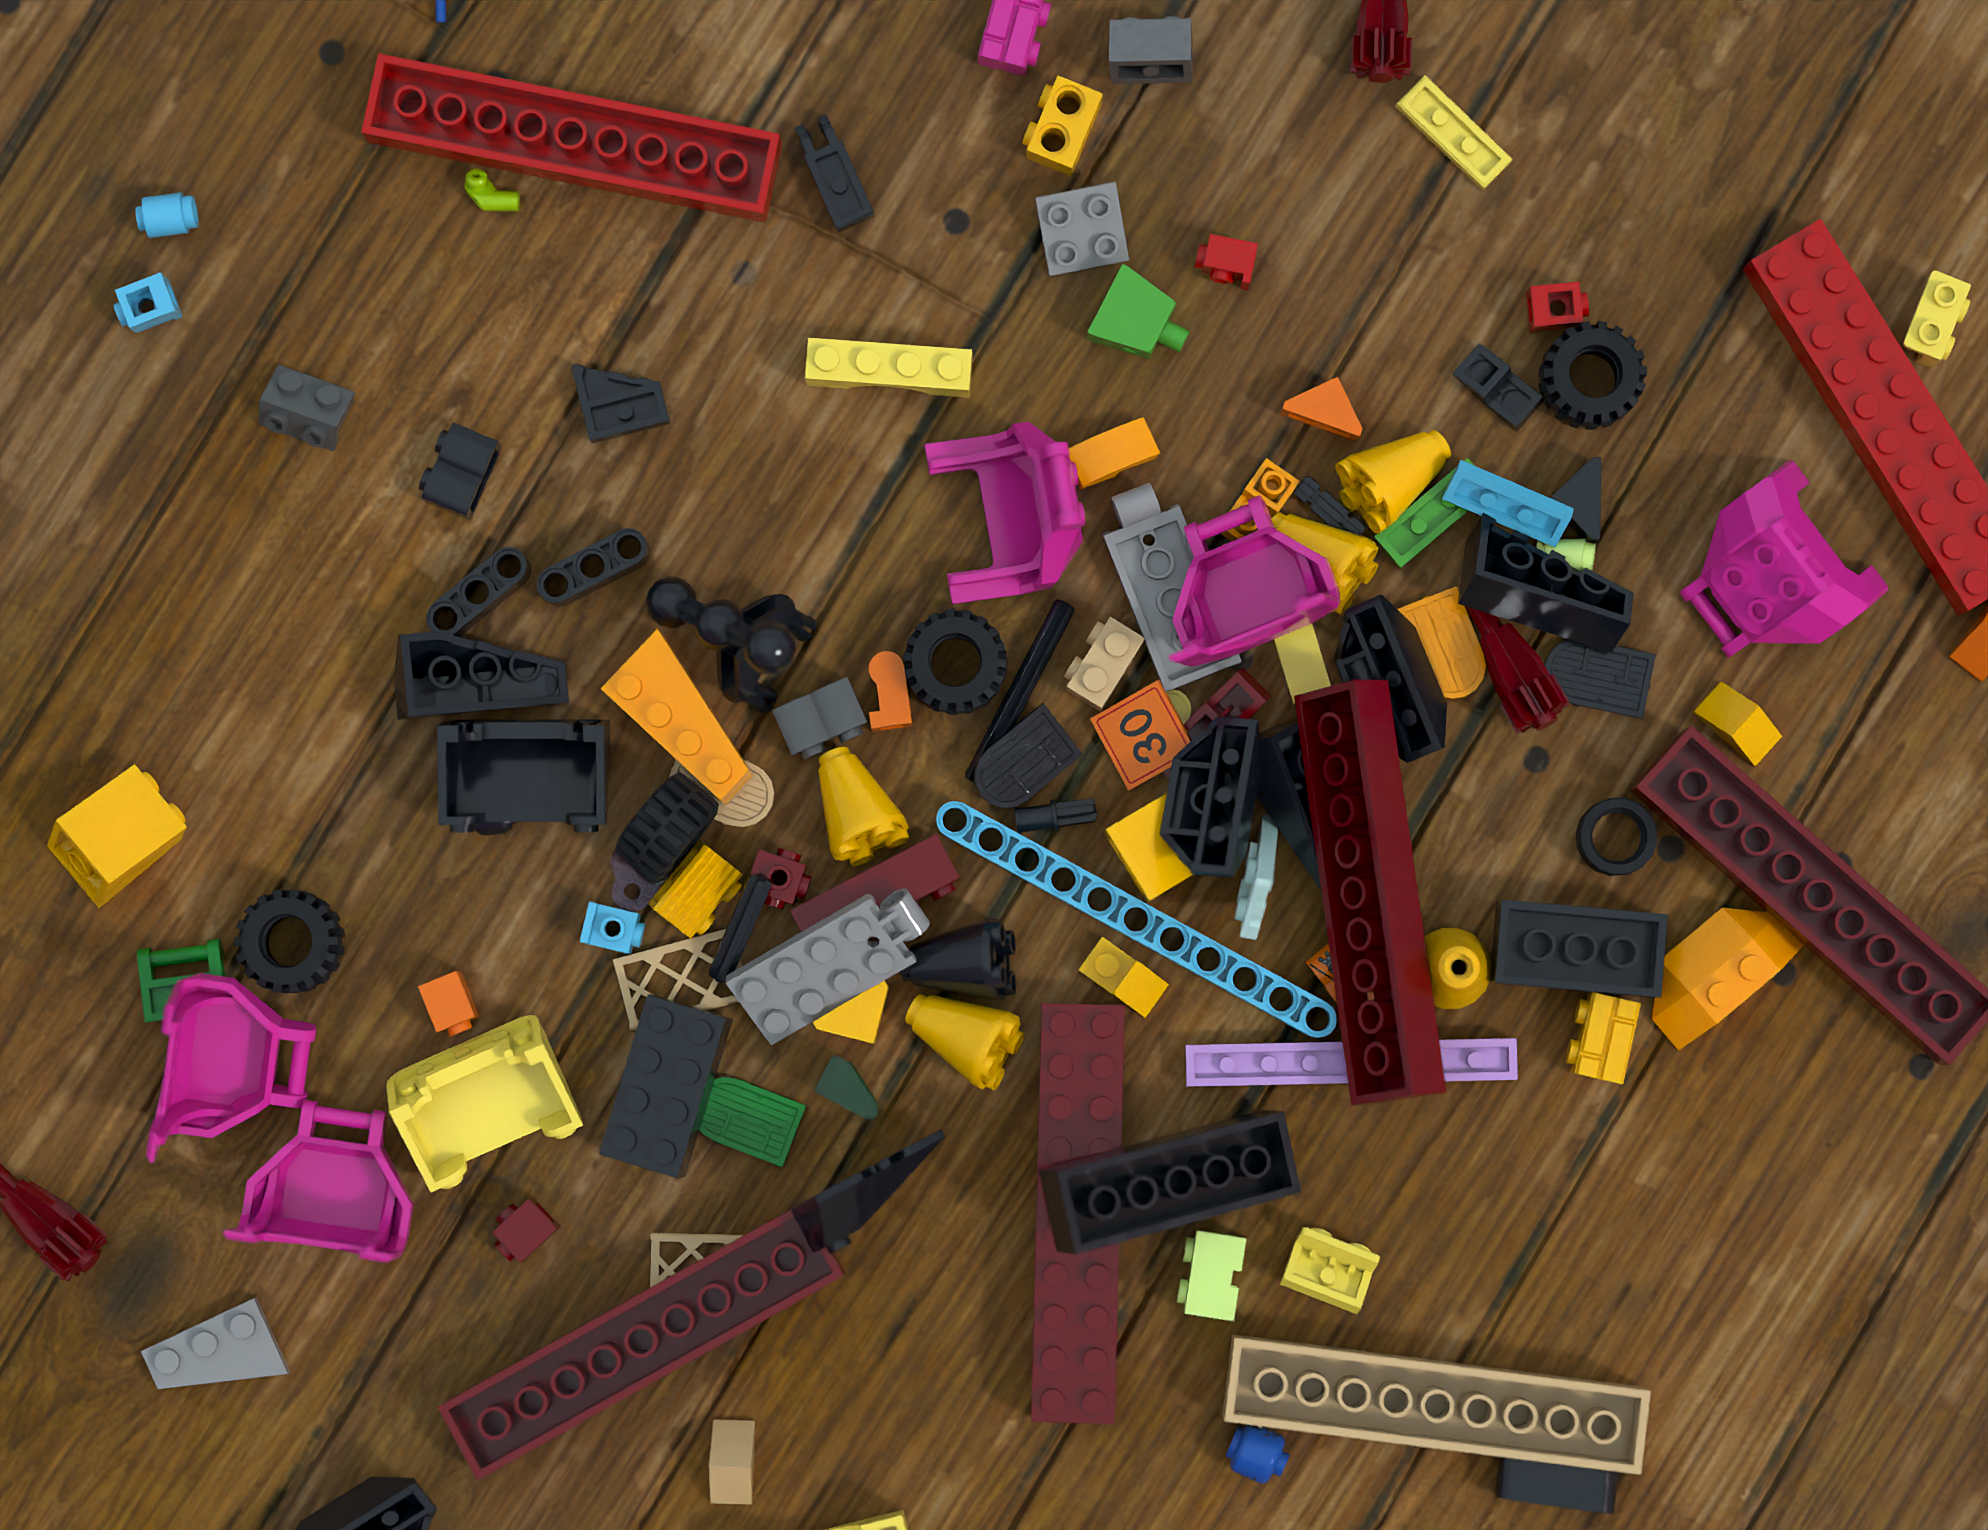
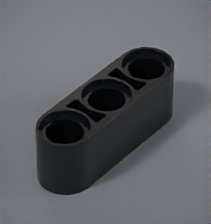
(572, 567)
(499, 590)
(1556, 1485)

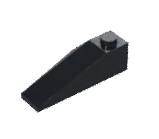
(457, 675)
(1284, 791)

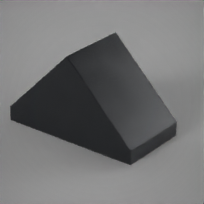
(1584, 495)

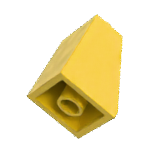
(116, 834)
(1145, 853)

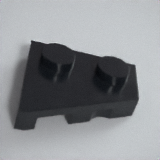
(618, 403)

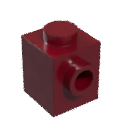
(523, 1229)

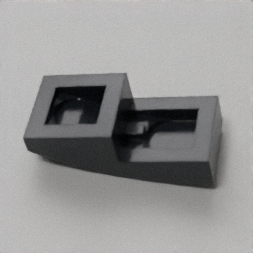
(1498, 387)

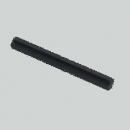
(1026, 677)

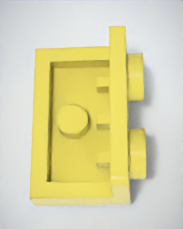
(1935, 318)
(1329, 1269)

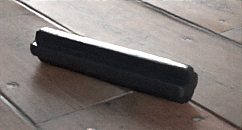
(740, 926)

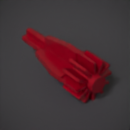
(1381, 41)
(1518, 675)
(51, 1227)

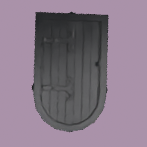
(1603, 679)
(1024, 759)

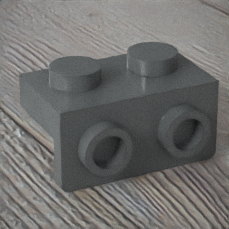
(304, 407)

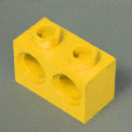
(1071, 128)

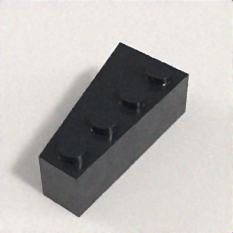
(1541, 589)

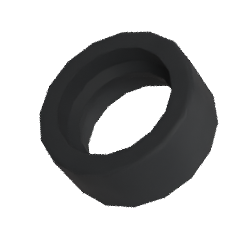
(1647, 829)

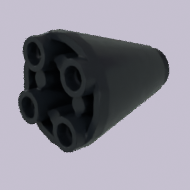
(966, 961)

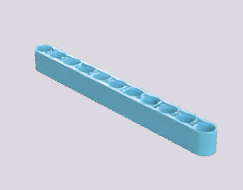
(1156, 920)

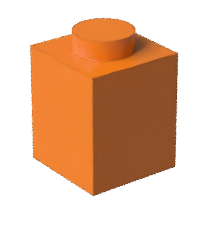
(449, 1003)

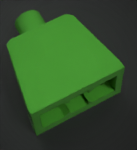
(1136, 317)

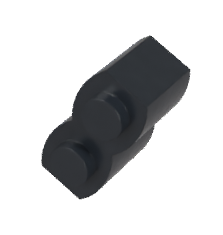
(460, 470)

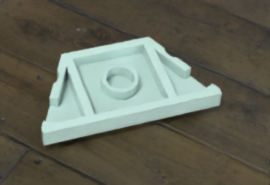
(1257, 879)

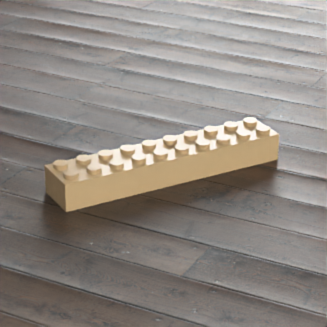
(1436, 1404)

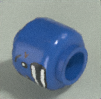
(1257, 1453)

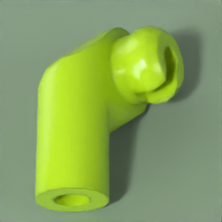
(487, 196)

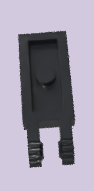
(835, 178)

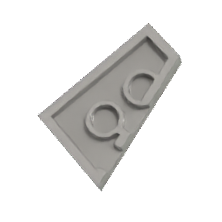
(218, 1350)

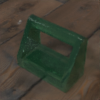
(847, 1088)

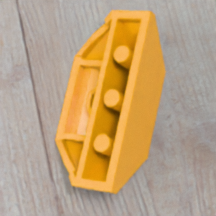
(1719, 970)

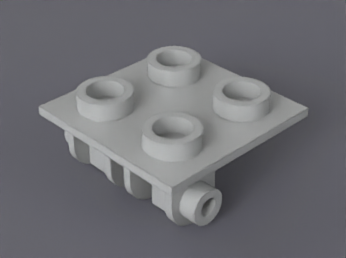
(1082, 228)

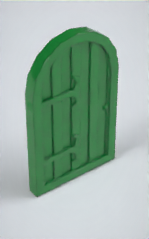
(751, 1119)

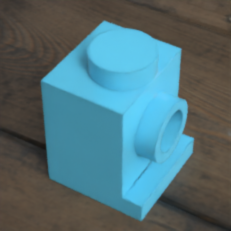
(153, 288)
(595, 928)

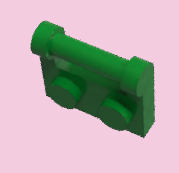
(157, 991)

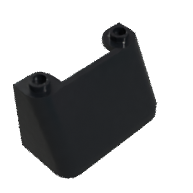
(523, 772)

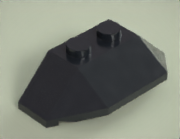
(1385, 645)
(1213, 797)
(376, 1505)

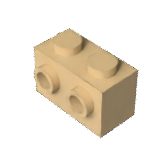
(1105, 663)

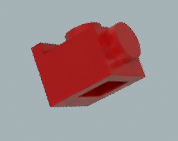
(1227, 260)
(1567, 294)

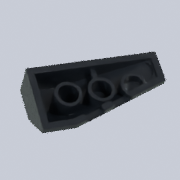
(849, 1204)

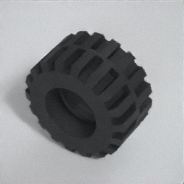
(1610, 346)
(955, 626)
(666, 827)
(255, 936)

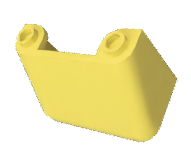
(480, 1099)

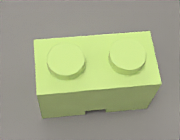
(1210, 1274)

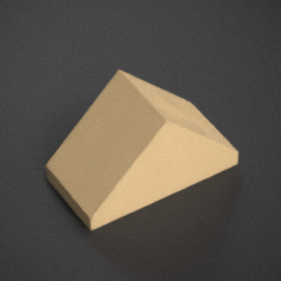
(732, 1461)

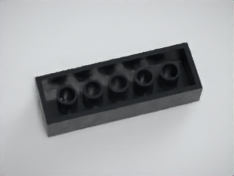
(1169, 1181)

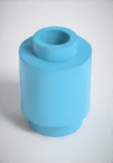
(167, 214)

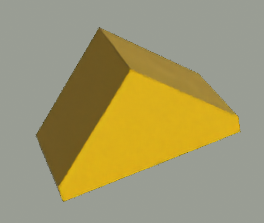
(1738, 722)
(857, 1017)

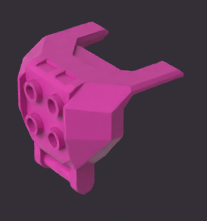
(1026, 505)
(1777, 571)
(1248, 588)
(223, 1059)
(330, 1191)

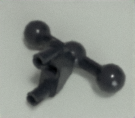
(745, 639)

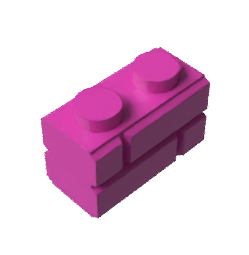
(1011, 34)

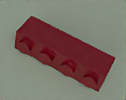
(919, 869)

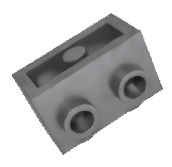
(1150, 50)

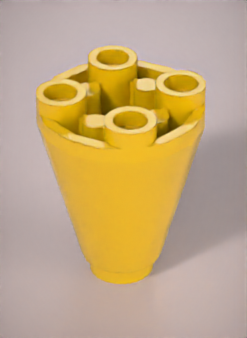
(1390, 476)
(1347, 552)
(857, 809)
(1454, 990)
(967, 1036)

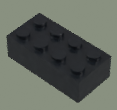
(1578, 948)
(665, 1086)

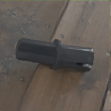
(1055, 815)

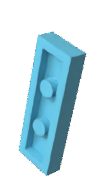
(1508, 503)

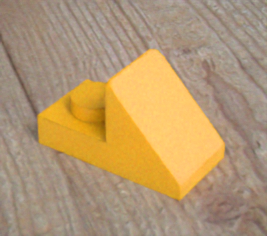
(1123, 977)

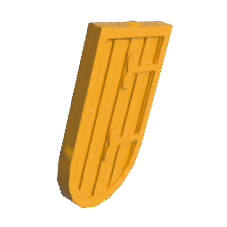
(1448, 642)

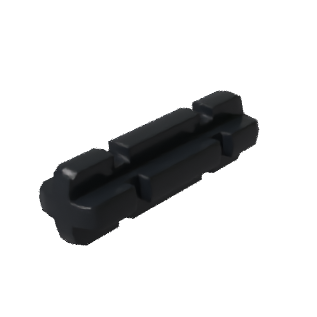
(1327, 506)

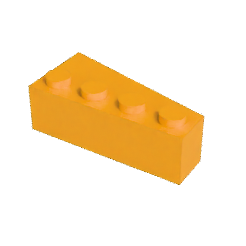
(671, 709)

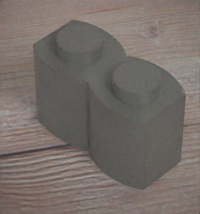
(820, 718)

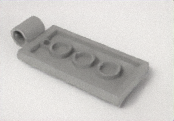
(1154, 579)
(828, 963)

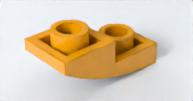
(1113, 452)
(1274, 487)

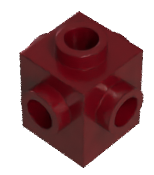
(797, 879)

